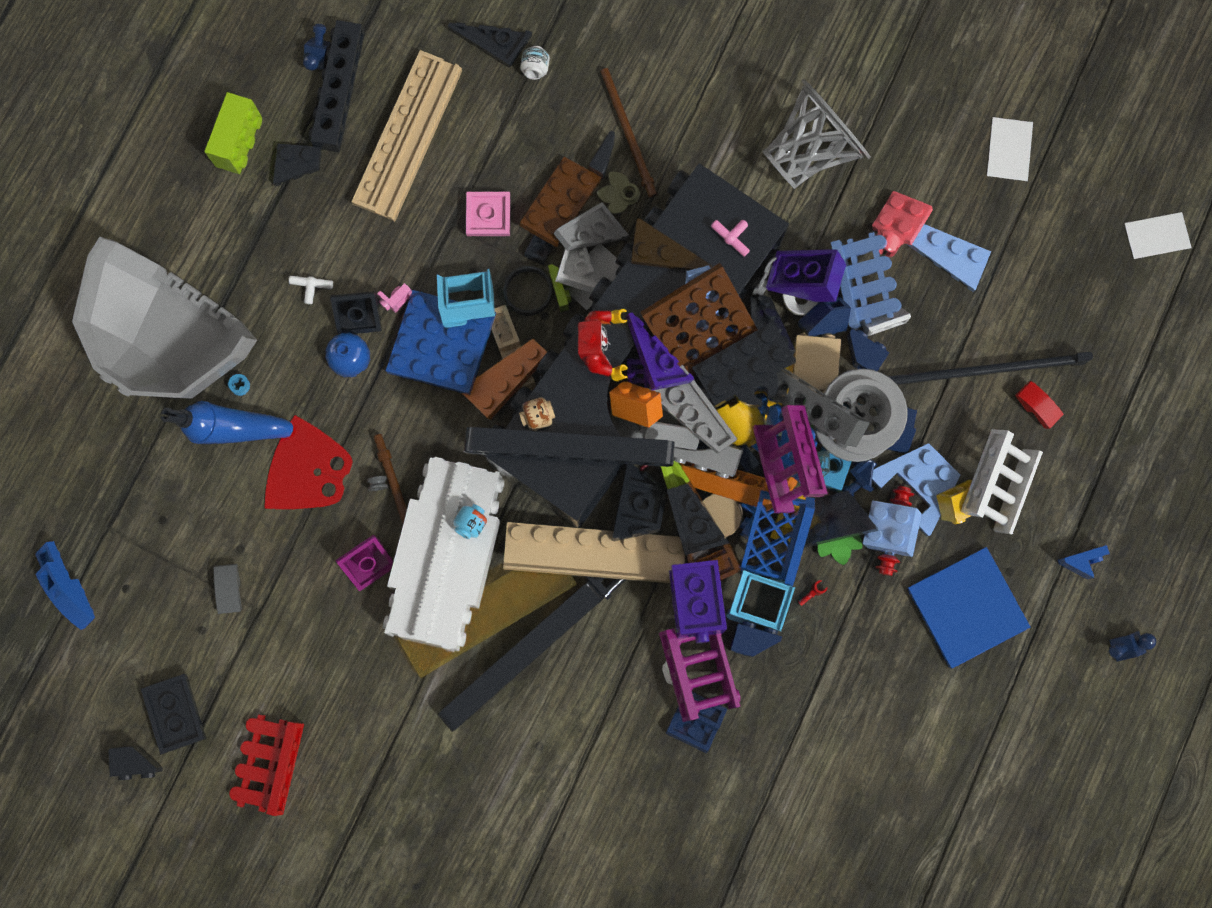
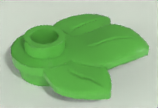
(840, 549)

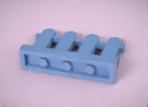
(863, 291)

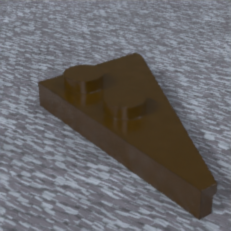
(659, 250)

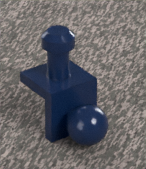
(316, 49)
(863, 473)
(1131, 645)

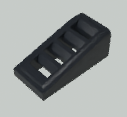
(602, 157)

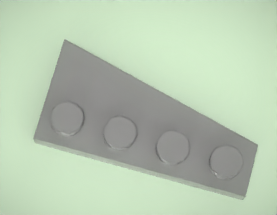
(697, 414)

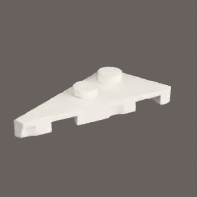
(576, 270)

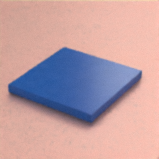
(968, 608)

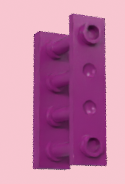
(804, 454)
(684, 685)

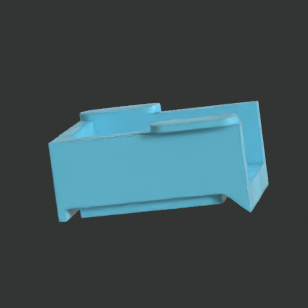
(459, 312)
(735, 613)

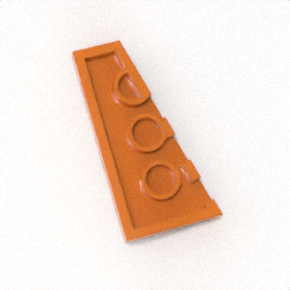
(504, 379)

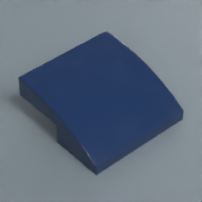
(697, 732)

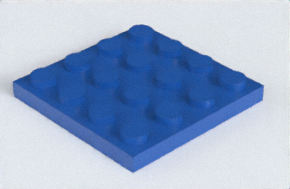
(438, 354)

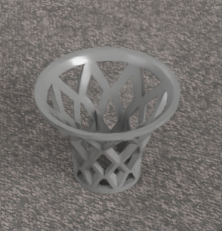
(824, 157)

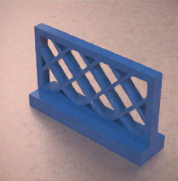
(795, 546)

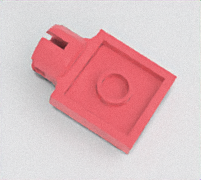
(900, 221)

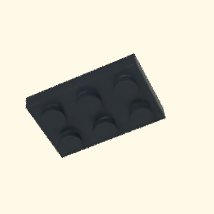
(173, 714)

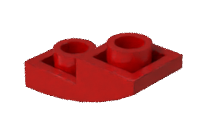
(1038, 402)

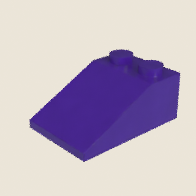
(807, 274)

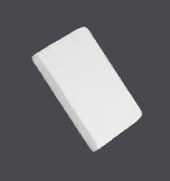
(883, 323)

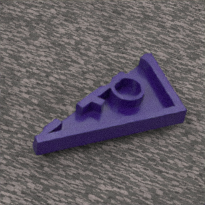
(658, 363)

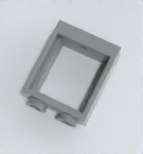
(670, 429)

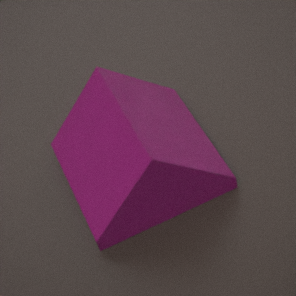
(366, 562)

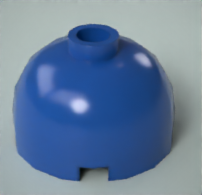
(347, 354)

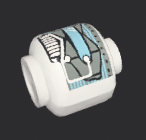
(534, 62)

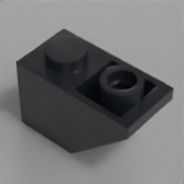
(132, 761)

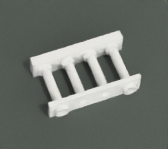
(986, 476)

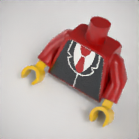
(595, 343)

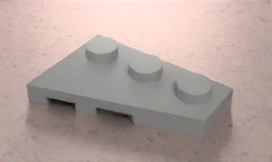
(591, 229)

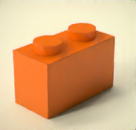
(636, 404)

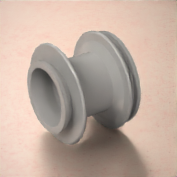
(878, 393)

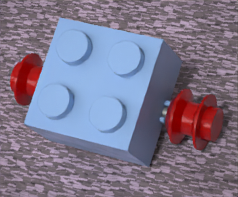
(896, 531)

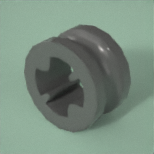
(377, 483)

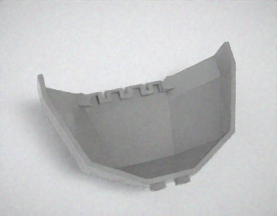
(150, 330)

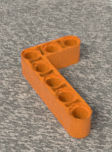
(741, 487)

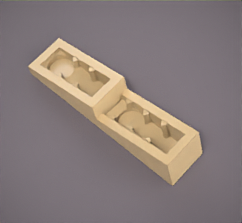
(507, 338)

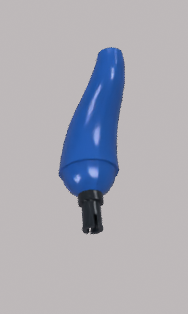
(219, 425)

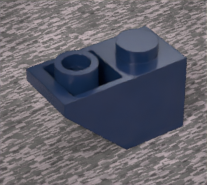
(826, 318)
(864, 352)
(752, 641)

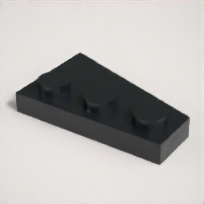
(694, 522)

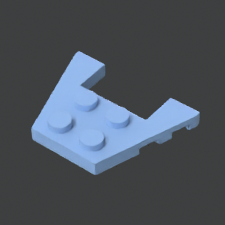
(926, 475)

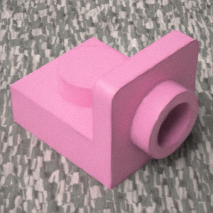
(398, 298)

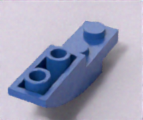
(64, 593)

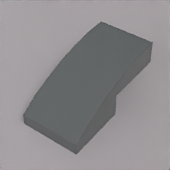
(227, 588)

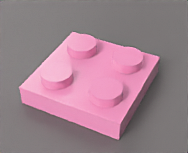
(488, 214)

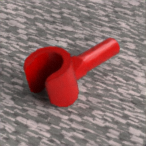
(812, 593)

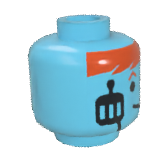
(470, 521)

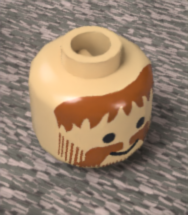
(537, 414)

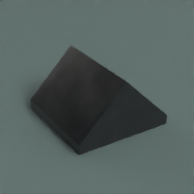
(356, 312)

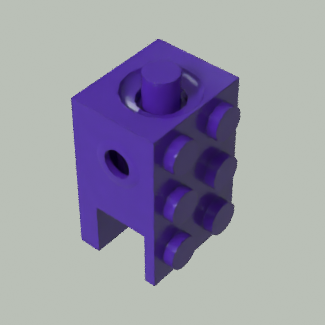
(697, 600)

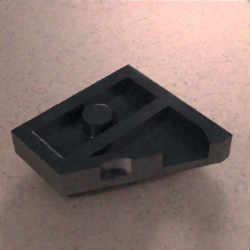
(295, 161)

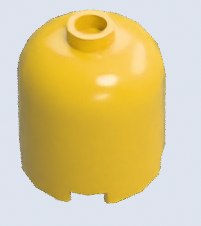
(741, 420)

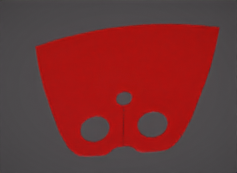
(291, 473)

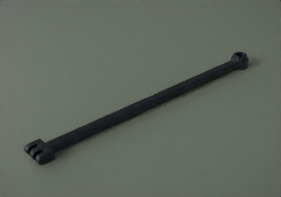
(1074, 360)

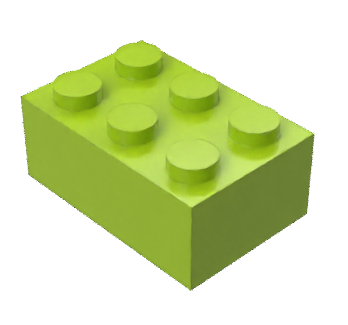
(233, 133)

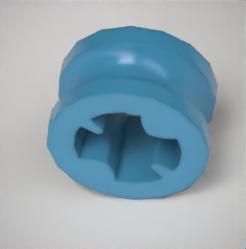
(235, 379)

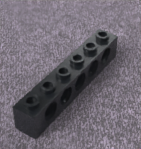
(343, 33)

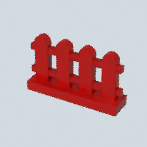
(280, 778)

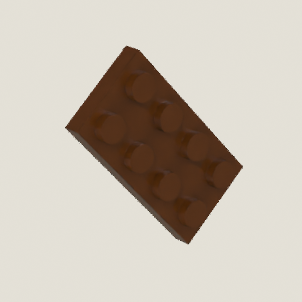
(560, 200)

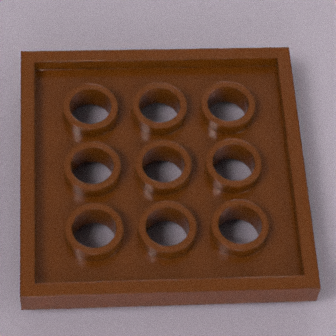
(705, 309)

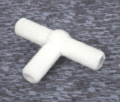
(310, 283)

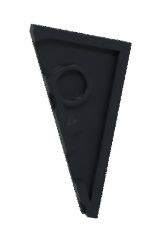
(498, 43)

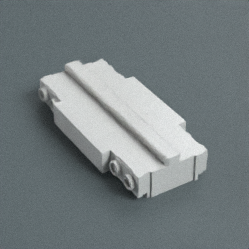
(434, 567)

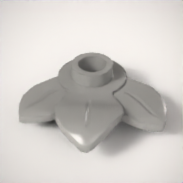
(760, 283)

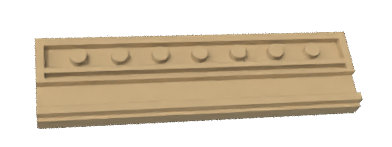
(407, 136)
(590, 553)

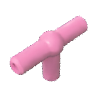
(730, 237)

